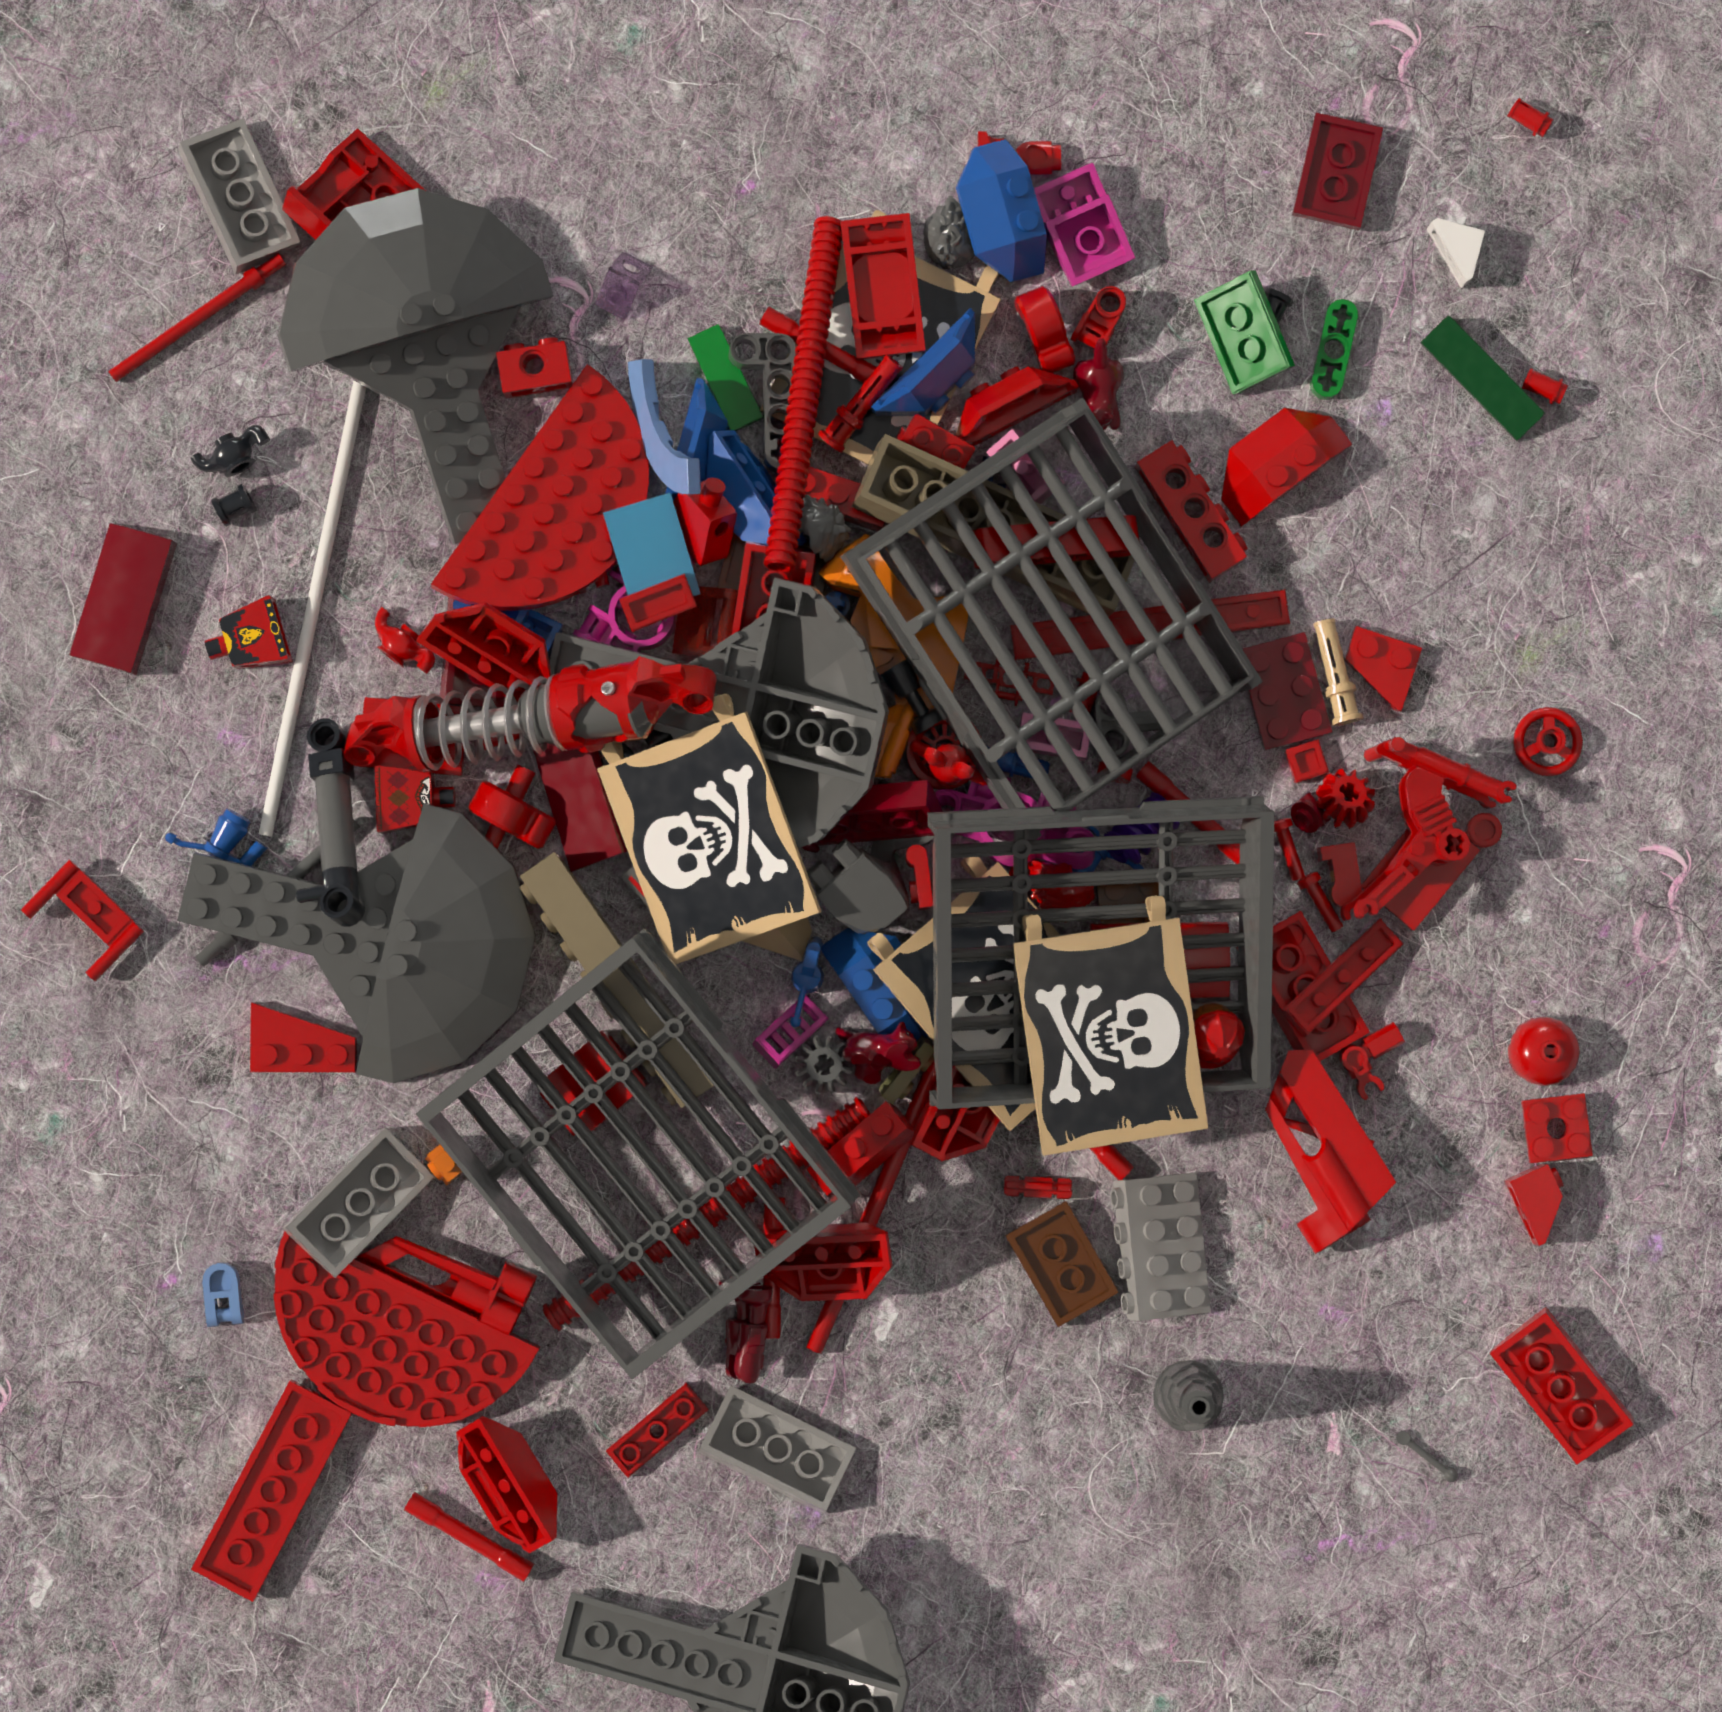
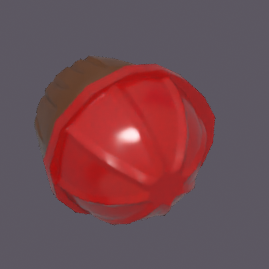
(1217, 1035)

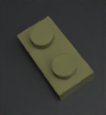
(900, 1082)

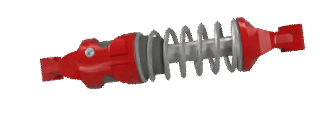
(568, 710)

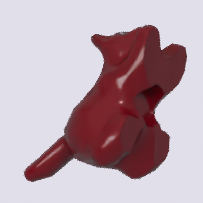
(1099, 383)
(877, 1051)

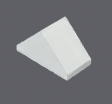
(1458, 247)

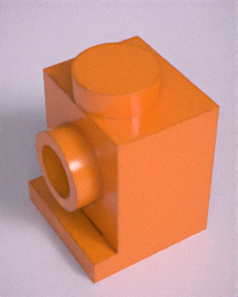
(442, 1165)

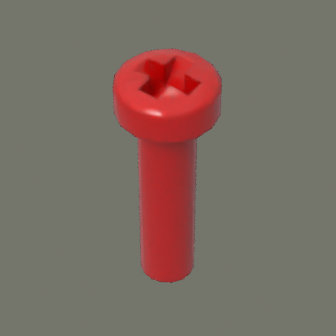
(1288, 848)
(1319, 898)

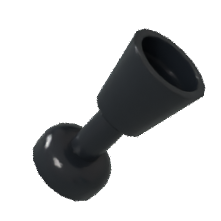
(905, 684)

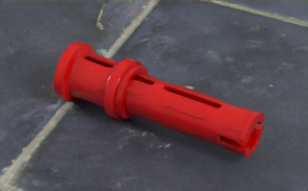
(847, 418)

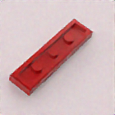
(1342, 977)

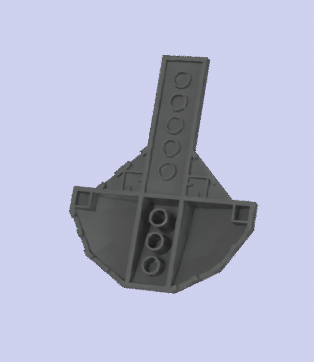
(415, 307)
(807, 694)
(427, 962)
(796, 1649)

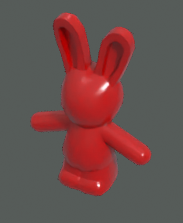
(947, 763)

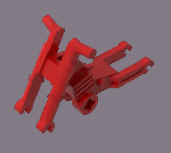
(1426, 816)

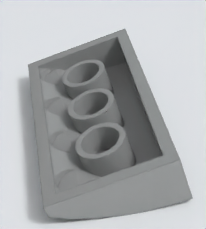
(238, 195)
(358, 1202)
(777, 1449)

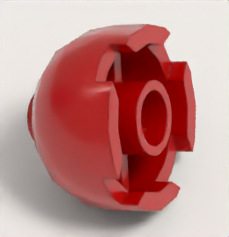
(1529, 1051)

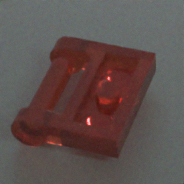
(696, 625)

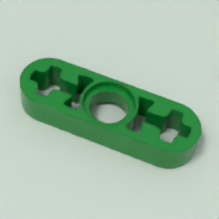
(1331, 323)

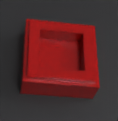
(1306, 761)

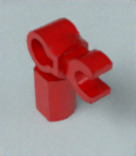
(1356, 1057)

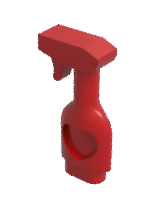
(1038, 155)

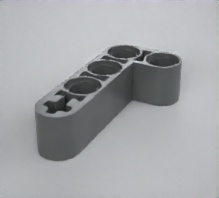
(772, 369)

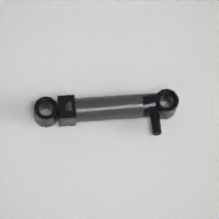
(335, 824)

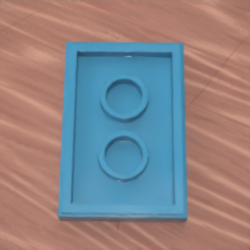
(649, 543)

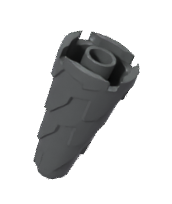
(1183, 1385)

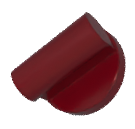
(1307, 815)

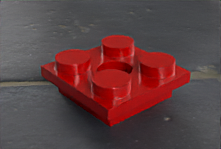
(1576, 1137)

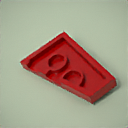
(295, 1045)

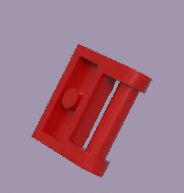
(920, 889)

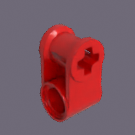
(1097, 322)

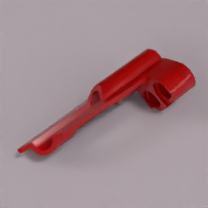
(1347, 1171)
(491, 1298)

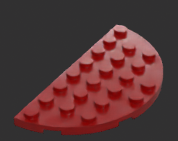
(546, 521)
(389, 1344)

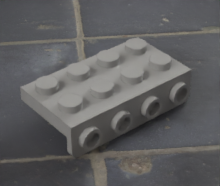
(1160, 1246)

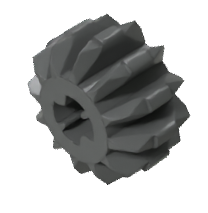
(814, 1059)

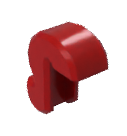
(1045, 329)
(512, 814)

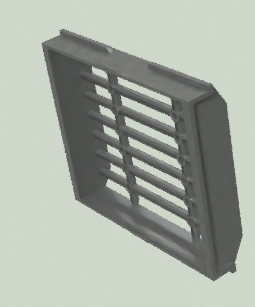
(1133, 502)
(1253, 938)
(688, 1208)

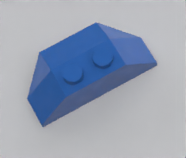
(1002, 211)
(934, 375)
(701, 420)
(747, 485)
(854, 965)

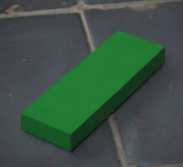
(724, 378)

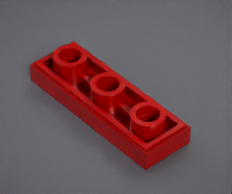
(673, 1415)

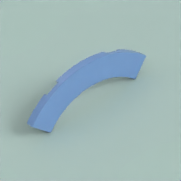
(671, 466)

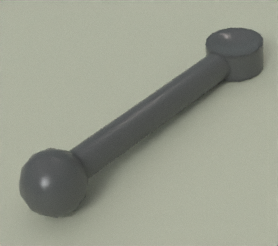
(1404, 1439)

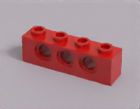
(1210, 560)

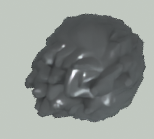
(947, 236)
(823, 527)

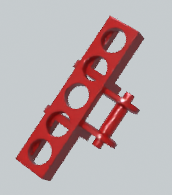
(999, 682)

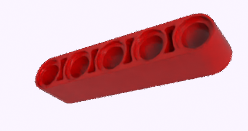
(1070, 540)

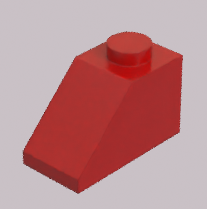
(1536, 1199)

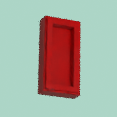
(658, 602)

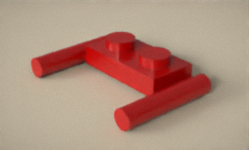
(93, 908)

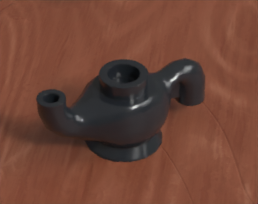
(232, 452)

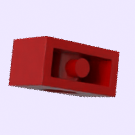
(553, 377)

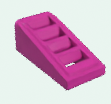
(769, 1052)

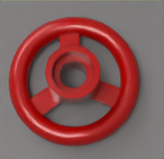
(1549, 715)

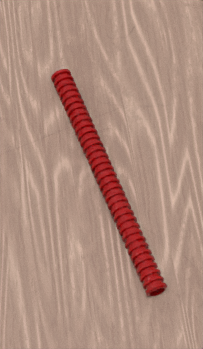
(804, 395)
(827, 1133)

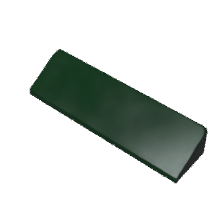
(1482, 377)

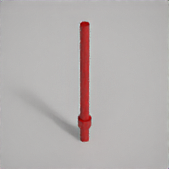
(252, 278)

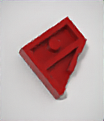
(1383, 663)

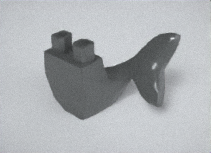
(866, 887)

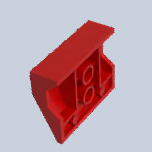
(347, 177)

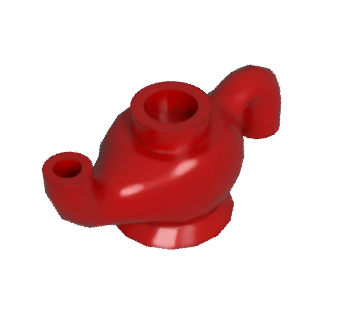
(401, 643)

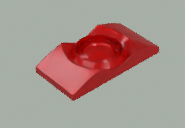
(883, 286)

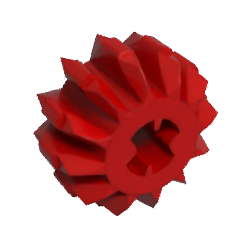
(1332, 795)

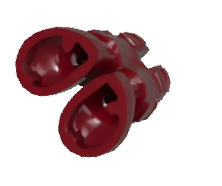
(747, 1333)

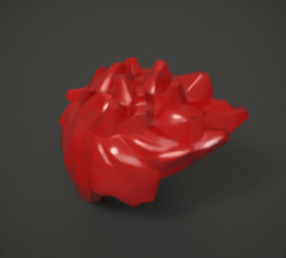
(1062, 896)

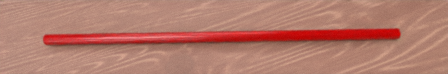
(878, 1199)

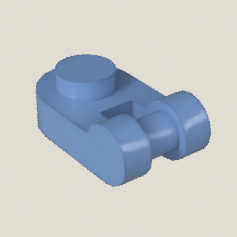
(222, 1281)

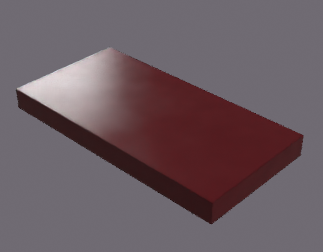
(580, 806)

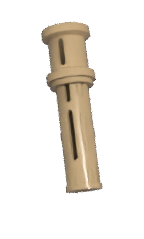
(1336, 691)

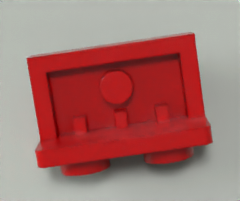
(936, 441)

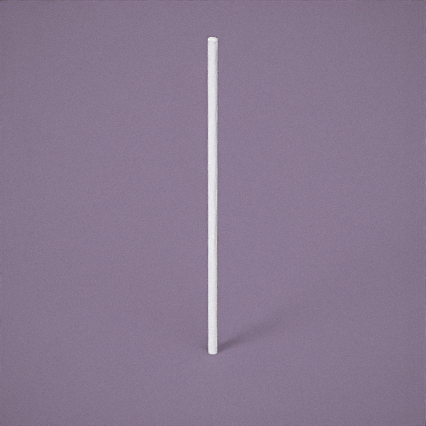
(312, 610)

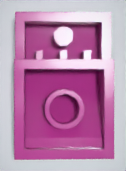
(1082, 225)

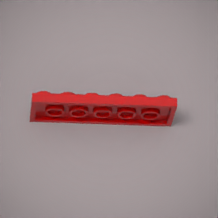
(271, 1490)

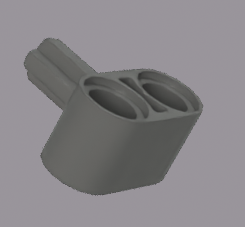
(1144, 719)

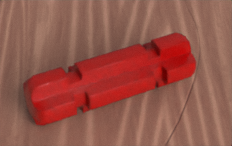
(1038, 1187)

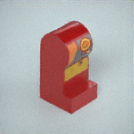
(1343, 872)

